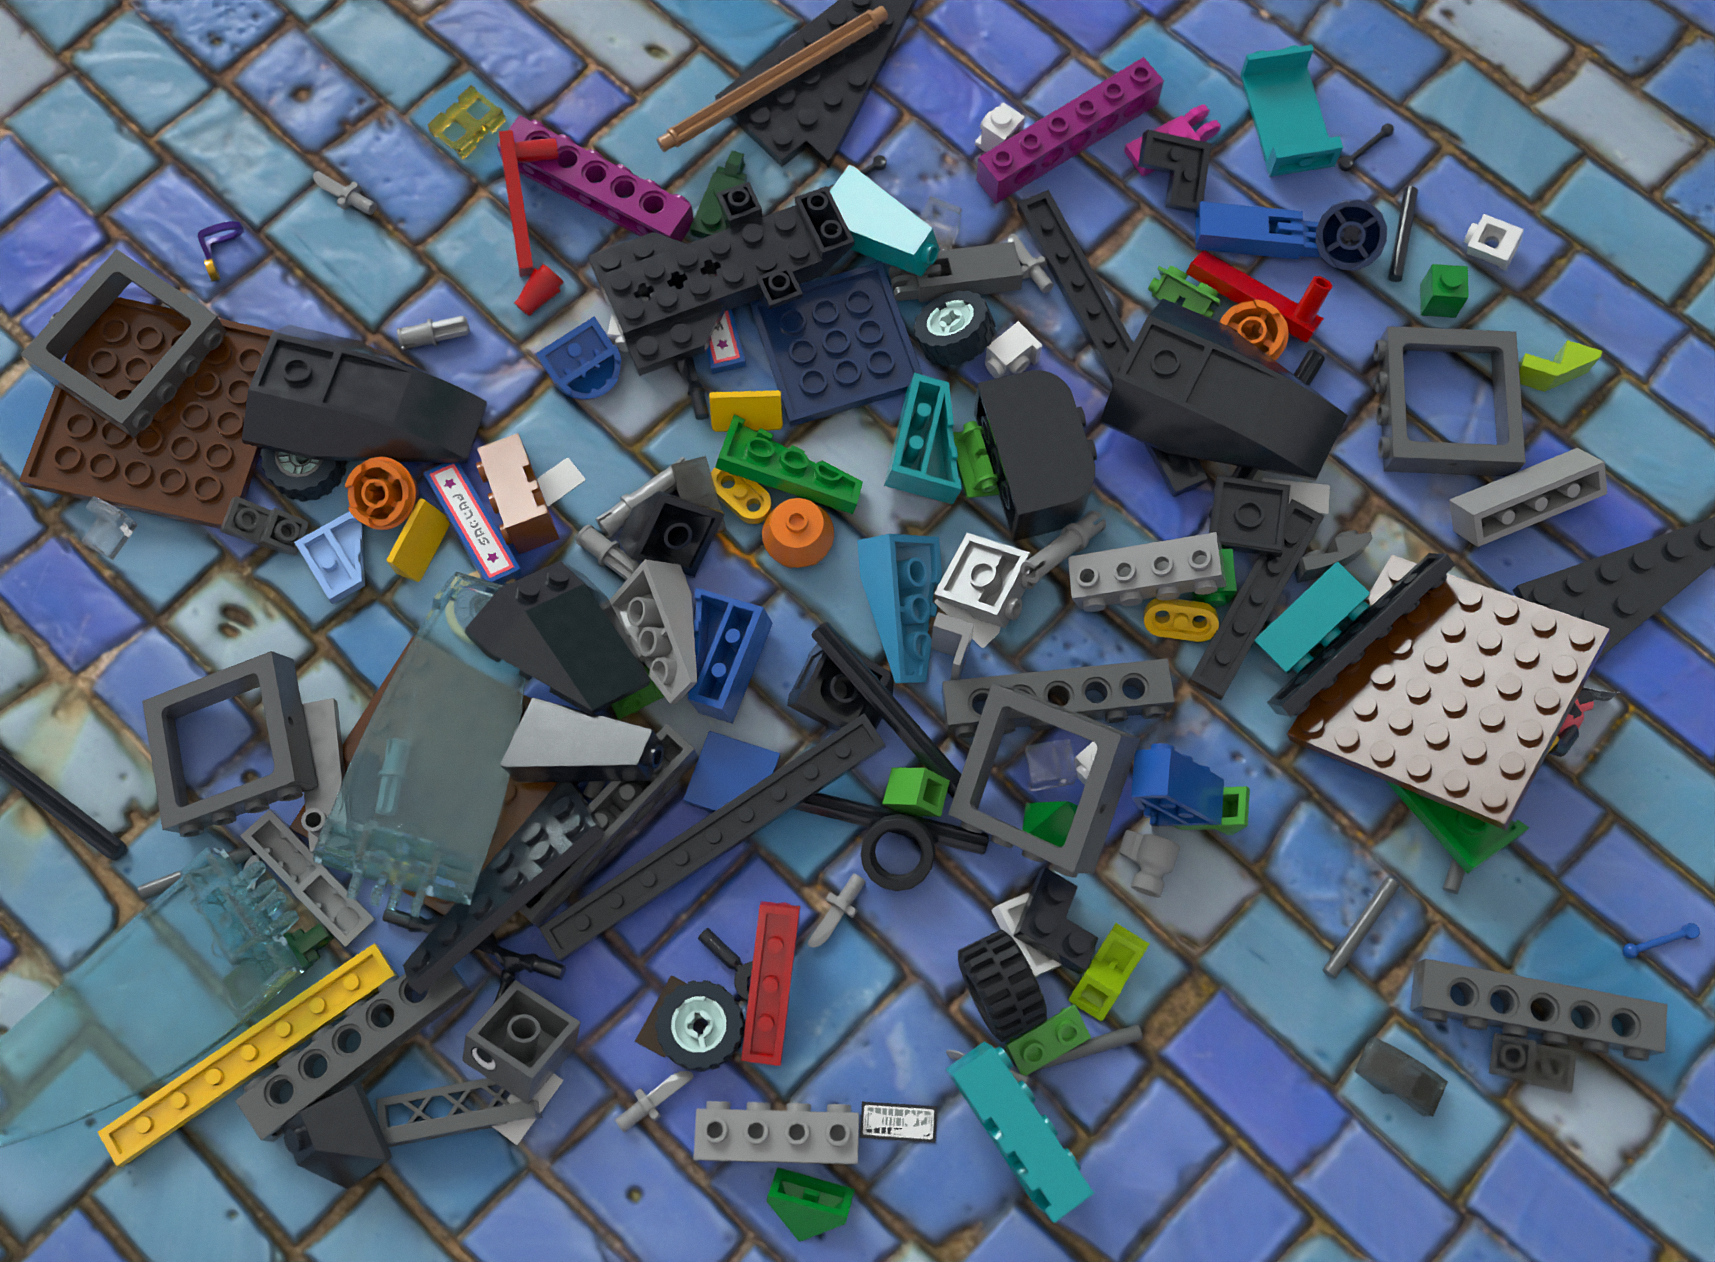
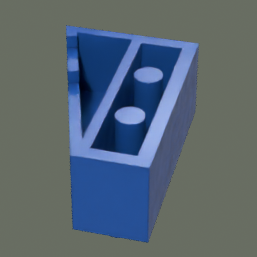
(727, 648)

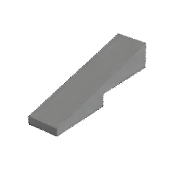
(309, 880)

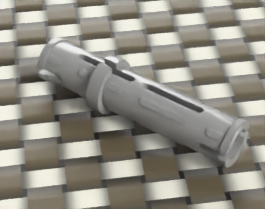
(616, 517)
(1072, 539)

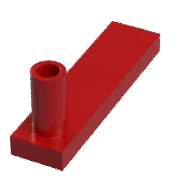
(512, 154)
(1241, 288)
(770, 983)

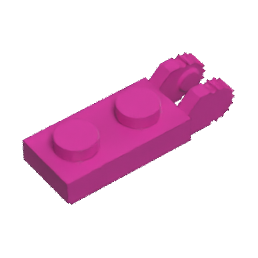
(1180, 127)

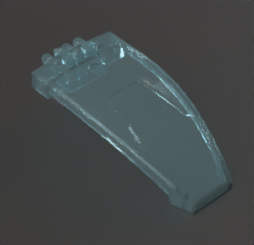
(428, 767)
(149, 998)

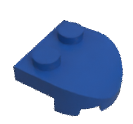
(582, 362)

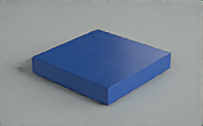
(727, 770)

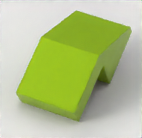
(1569, 363)
(1108, 972)

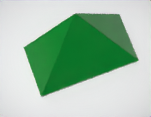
(1049, 820)
(808, 1203)

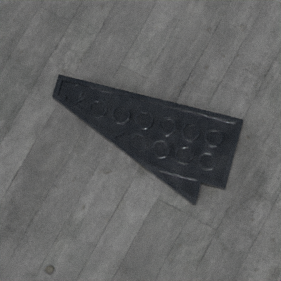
(825, 100)

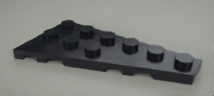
(1629, 583)
(534, 856)

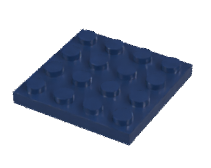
(837, 344)

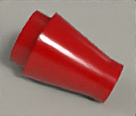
(539, 289)

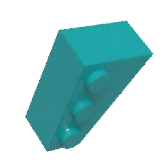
(924, 444)
(1314, 619)

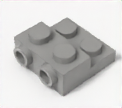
(986, 580)

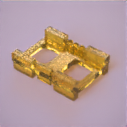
(474, 127)

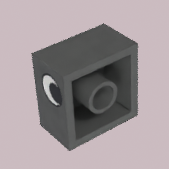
(521, 1041)

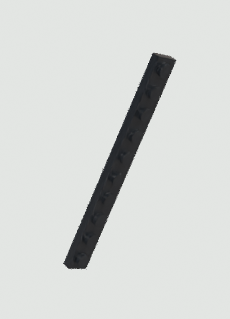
(1095, 316)
(711, 837)

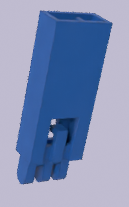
(1254, 231)

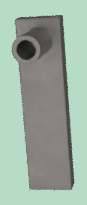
(328, 763)

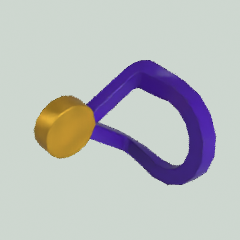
(206, 245)

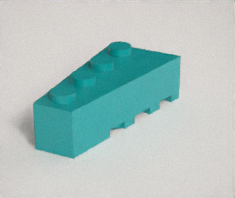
(1019, 1131)

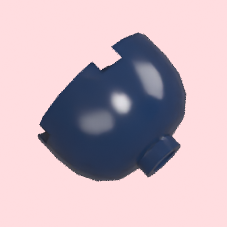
(1351, 234)

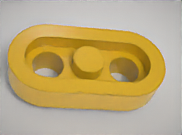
(741, 496)
(1179, 621)

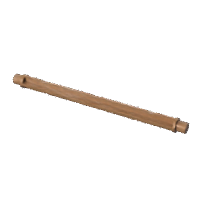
(772, 79)

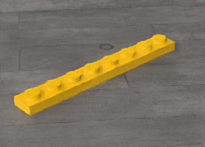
(245, 1056)

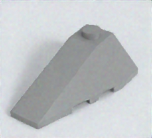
(659, 623)

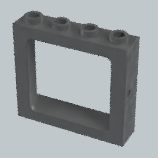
(86, 307)
(1410, 456)
(287, 735)
(1099, 797)

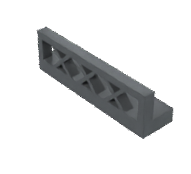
(453, 1122)

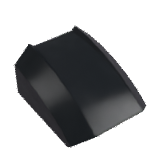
(830, 696)

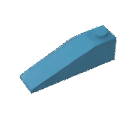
(900, 586)

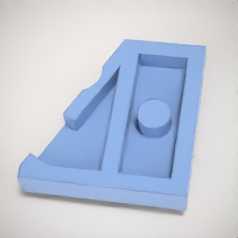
(336, 556)

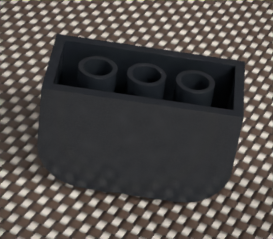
(1036, 450)

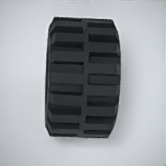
(1002, 985)

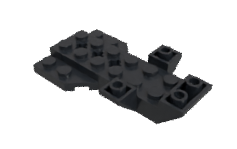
(751, 262)

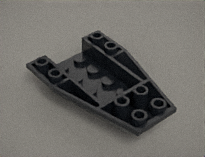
(1218, 398)
(354, 403)

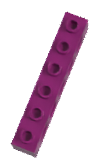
(1069, 130)
(604, 197)

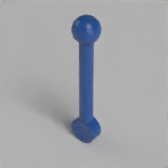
(1688, 931)

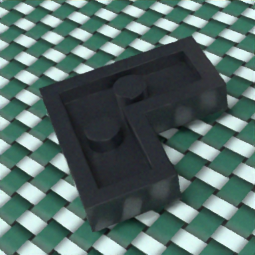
(1184, 160)
(1045, 923)

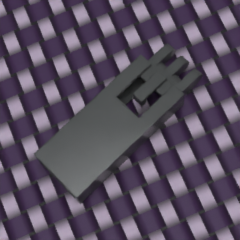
(974, 269)

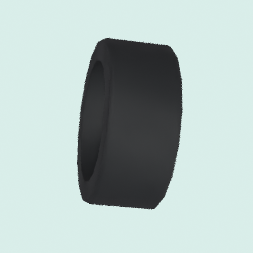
(882, 877)

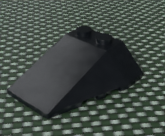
(562, 634)

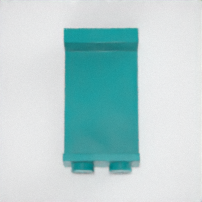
(1287, 111)

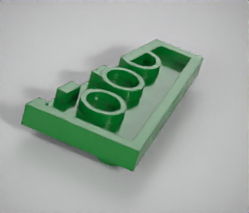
(773, 465)

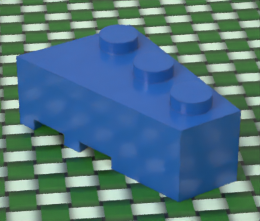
(1175, 788)

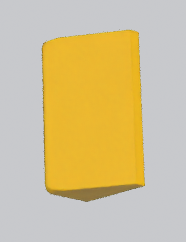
(758, 409)
(418, 541)

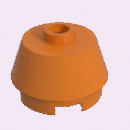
(1260, 325)
(381, 493)
(798, 533)

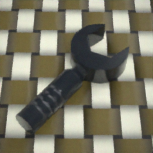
(729, 959)

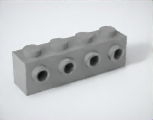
(1528, 496)
(1147, 572)
(776, 1135)

